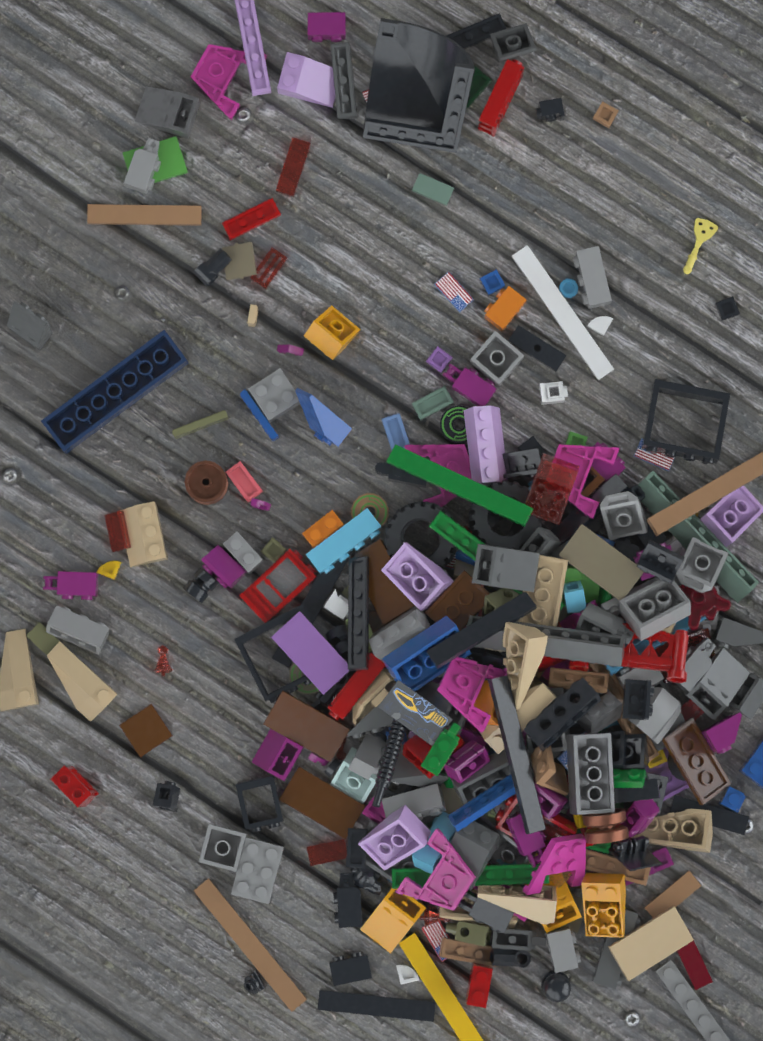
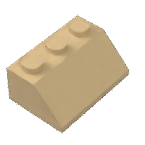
(144, 534)

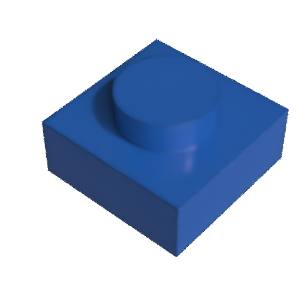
(492, 282)

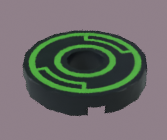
(447, 428)

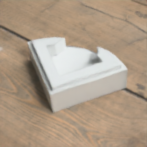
(600, 324)
(406, 974)

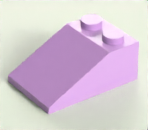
(307, 80)
(732, 515)
(417, 576)
(395, 838)

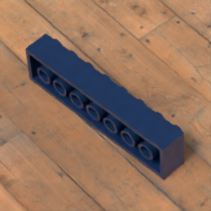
(115, 392)

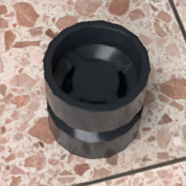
(198, 592)
(338, 639)

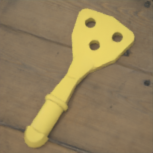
(700, 238)

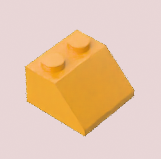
(331, 332)

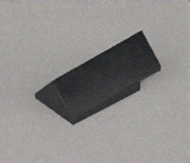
(628, 750)

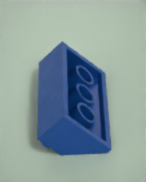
(410, 661)

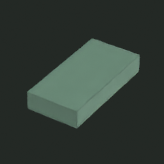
(433, 189)
(432, 403)

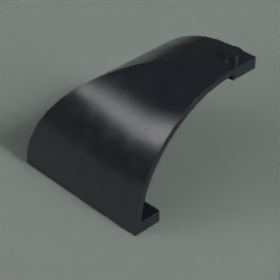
(417, 87)

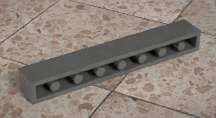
(569, 644)

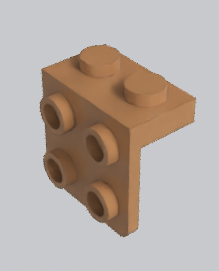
(549, 773)

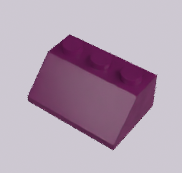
(722, 733)

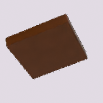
(146, 730)

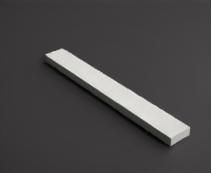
(562, 312)

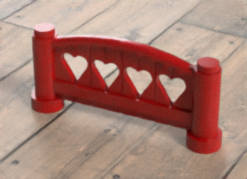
(671, 661)

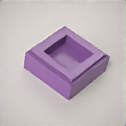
(439, 359)

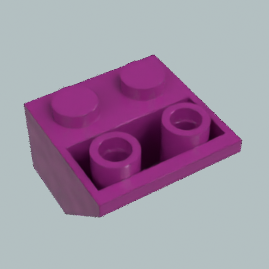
(224, 566)
(277, 755)

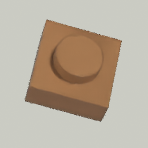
(605, 114)

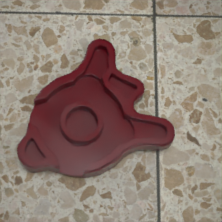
(704, 604)

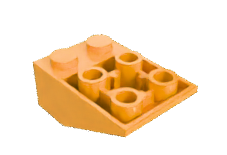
(604, 904)
(565, 909)
(392, 919)

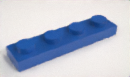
(482, 803)

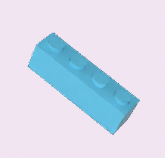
(343, 541)

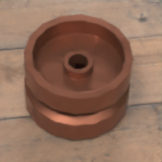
(206, 494)
(605, 827)

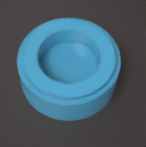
(568, 288)

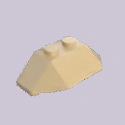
(364, 705)

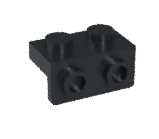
(521, 463)
(660, 561)
(637, 699)

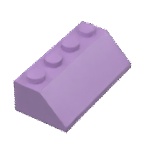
(485, 444)

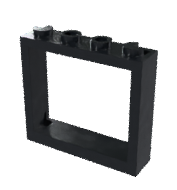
(691, 392)
(274, 623)

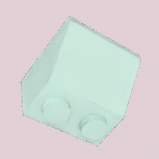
(352, 783)

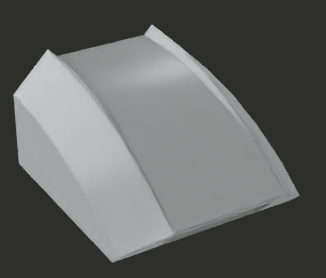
(623, 515)
(701, 566)
(665, 712)

